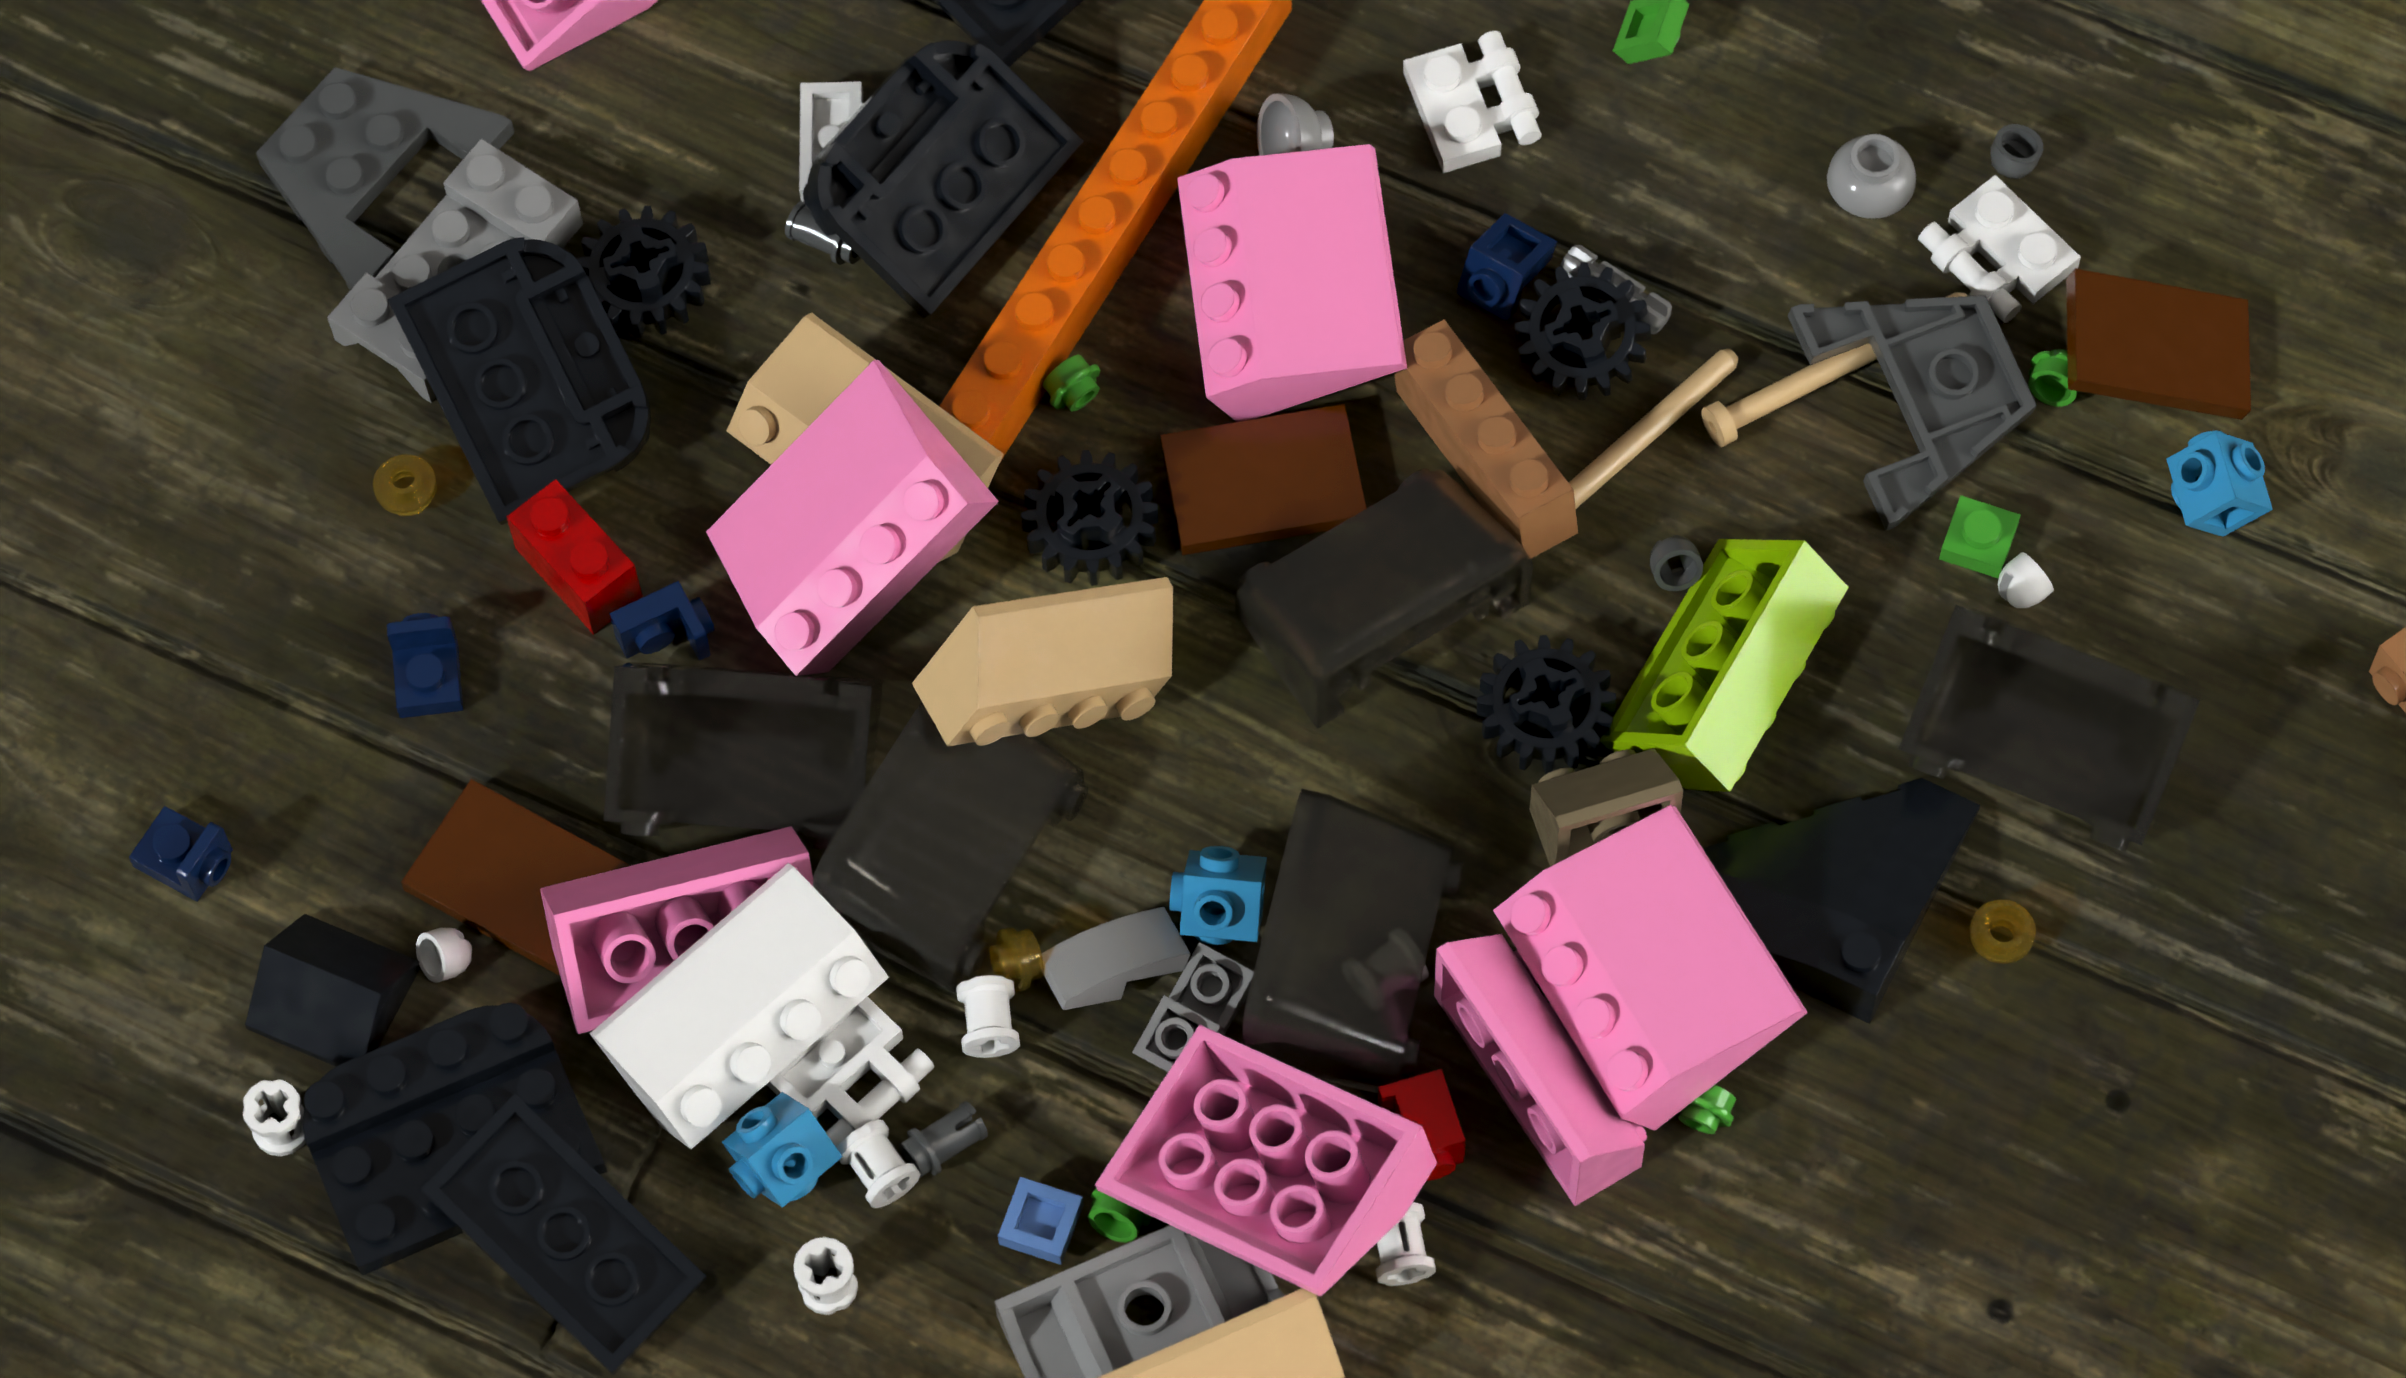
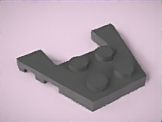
(348, 148)
(1947, 376)

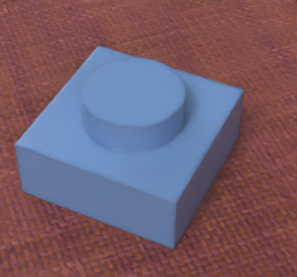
(1040, 1220)

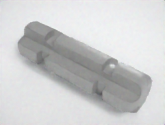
(1658, 308)

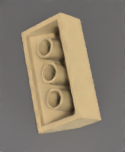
(807, 376)
(1051, 662)
(1268, 1342)

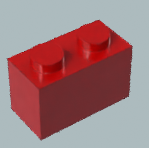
(574, 555)

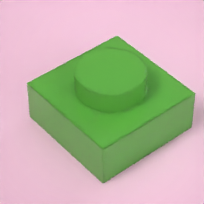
(1650, 29)
(1979, 536)

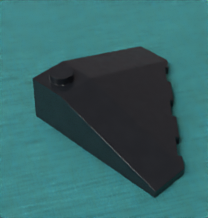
(1846, 887)

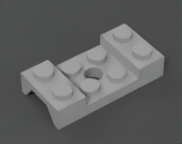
(484, 205)
(1078, 1317)

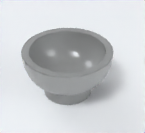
(1292, 126)
(1871, 176)

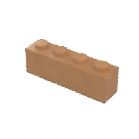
(1485, 440)

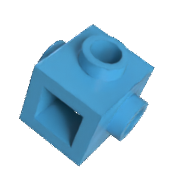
(2219, 483)
(1220, 895)
(780, 1150)

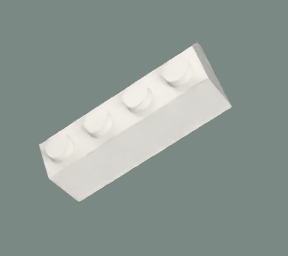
(739, 1006)

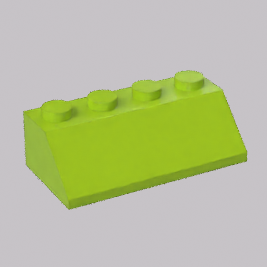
(1728, 659)

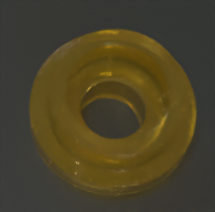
(405, 500)
(2006, 914)
(1017, 957)

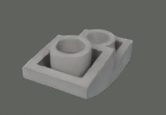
(1103, 959)
(1205, 994)

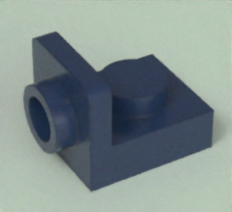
(1503, 265)
(656, 620)
(425, 665)
(183, 853)

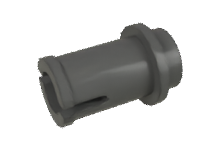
(803, 228)
(941, 1140)

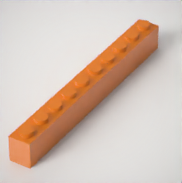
(1111, 216)

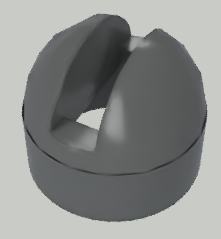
(2016, 151)
(1681, 577)

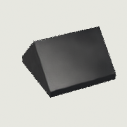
(328, 991)

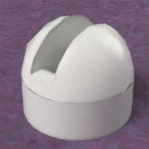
(2023, 582)
(443, 953)

